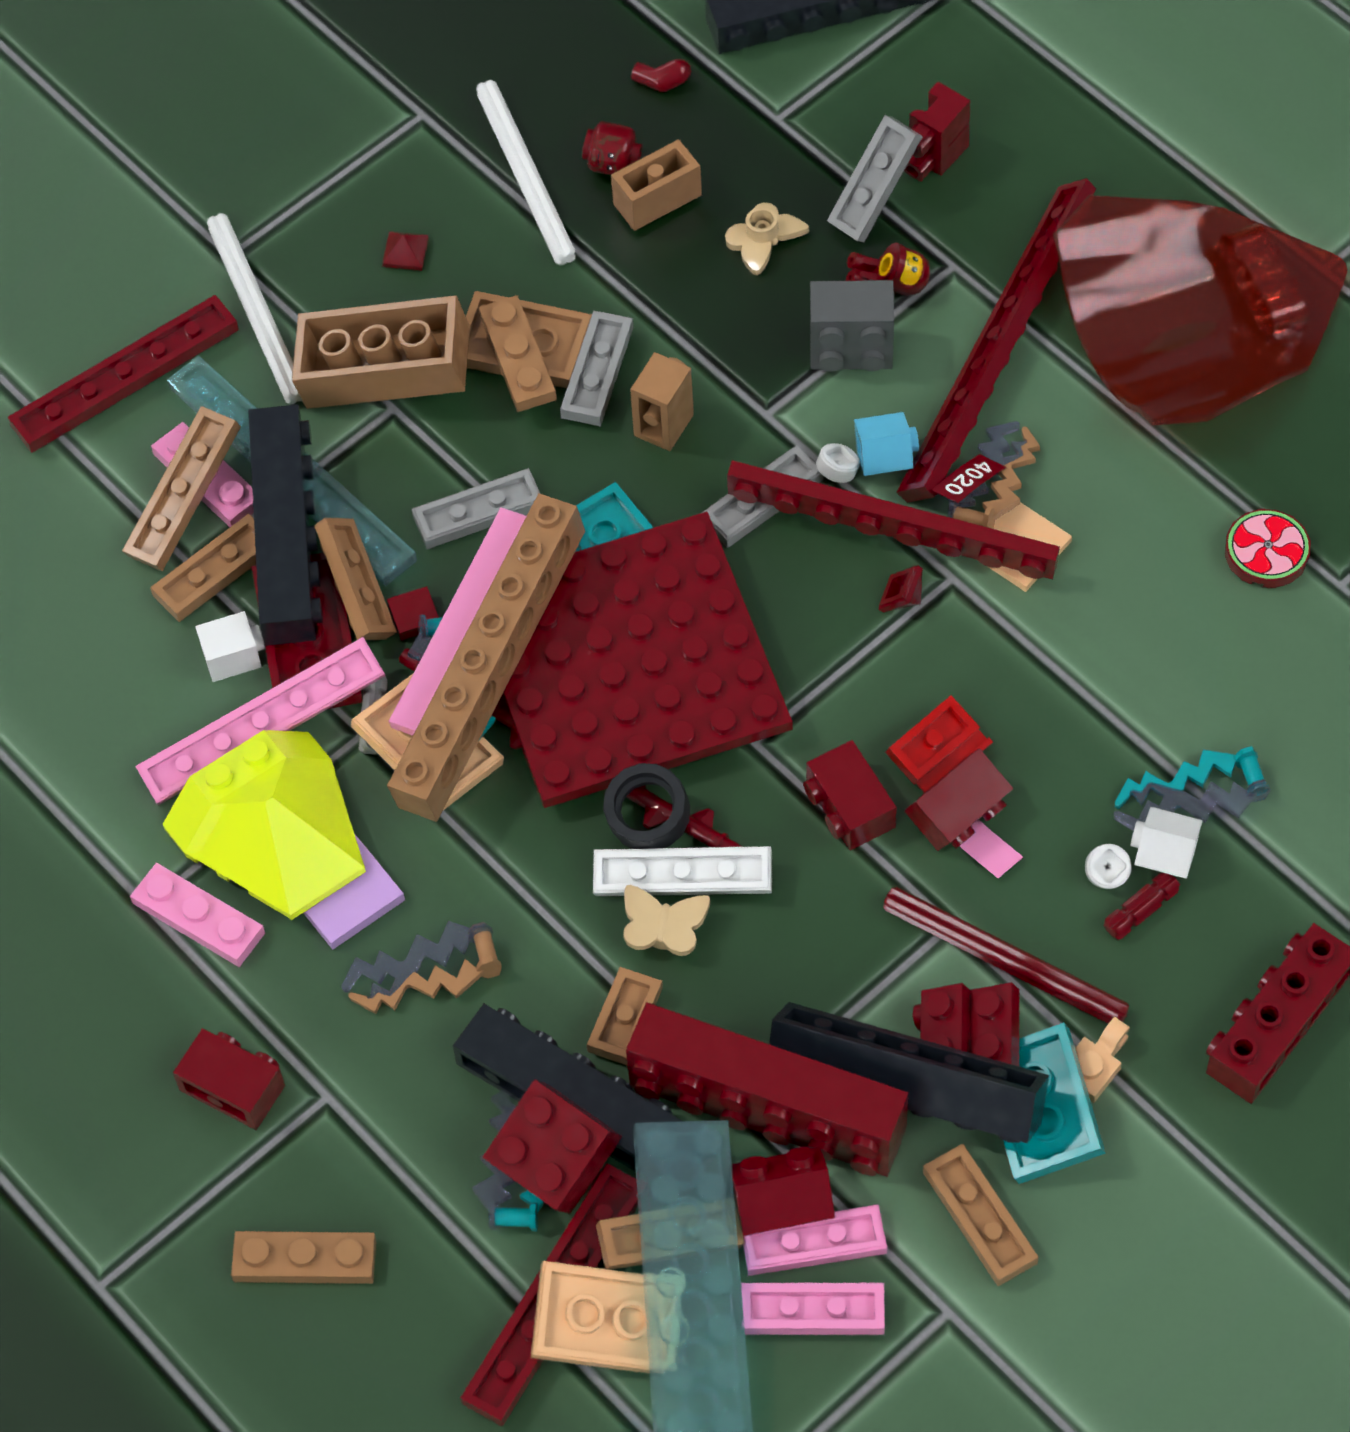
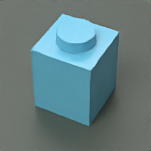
(885, 443)

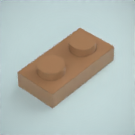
(621, 1013)

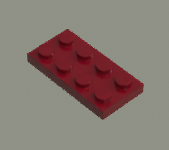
(331, 635)

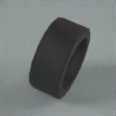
(635, 777)

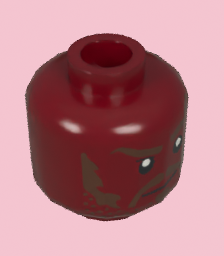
(610, 148)

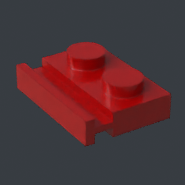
(937, 744)

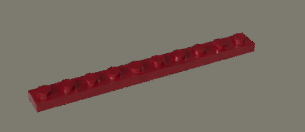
(992, 348)

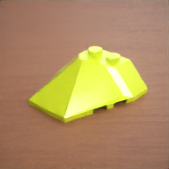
(270, 821)

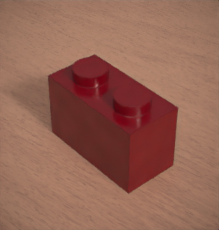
(849, 795)
(958, 800)
(230, 1078)
(782, 1190)

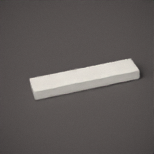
(684, 871)

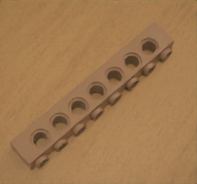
(486, 658)

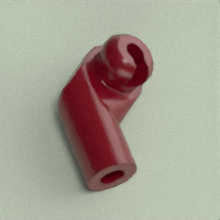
(663, 77)

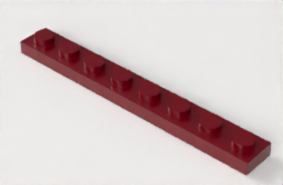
(904, 523)

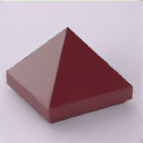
(405, 250)
(902, 590)

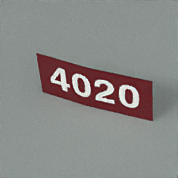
(968, 478)

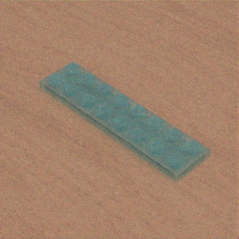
(691, 1277)

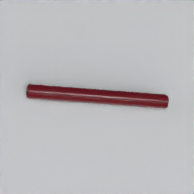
(1005, 956)

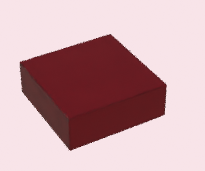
(407, 609)

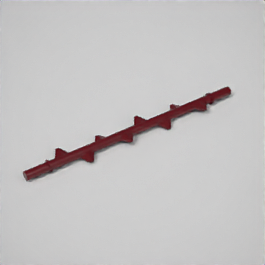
(656, 808)

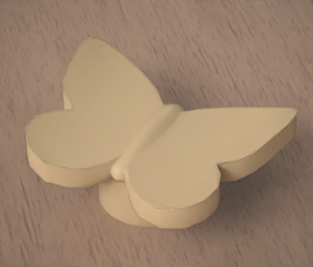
(762, 230)
(663, 924)

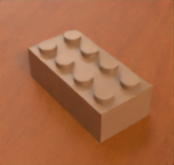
(381, 352)

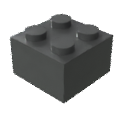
(851, 325)

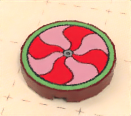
(1267, 548)

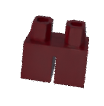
(943, 132)

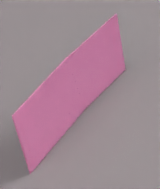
(990, 850)

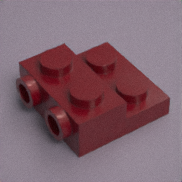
(972, 1020)

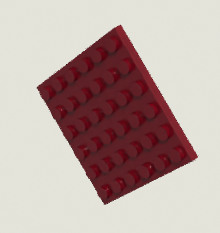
(641, 664)

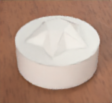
(837, 463)
(1108, 866)

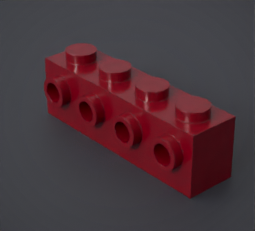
(1280, 1013)

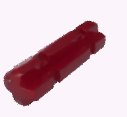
(1141, 905)

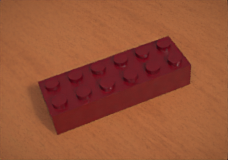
(766, 1090)

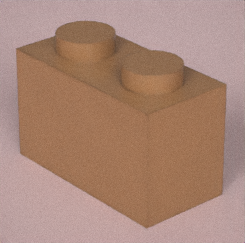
(656, 184)
(662, 401)

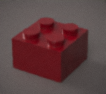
(552, 1147)

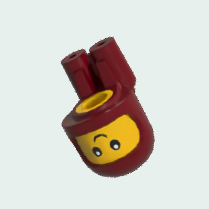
(902, 265)

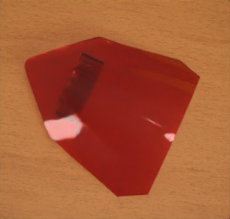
(1192, 303)

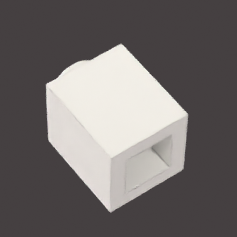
(230, 646)
(1166, 842)

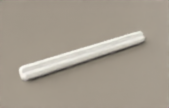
(526, 173)
(254, 305)

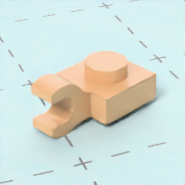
(1098, 1059)

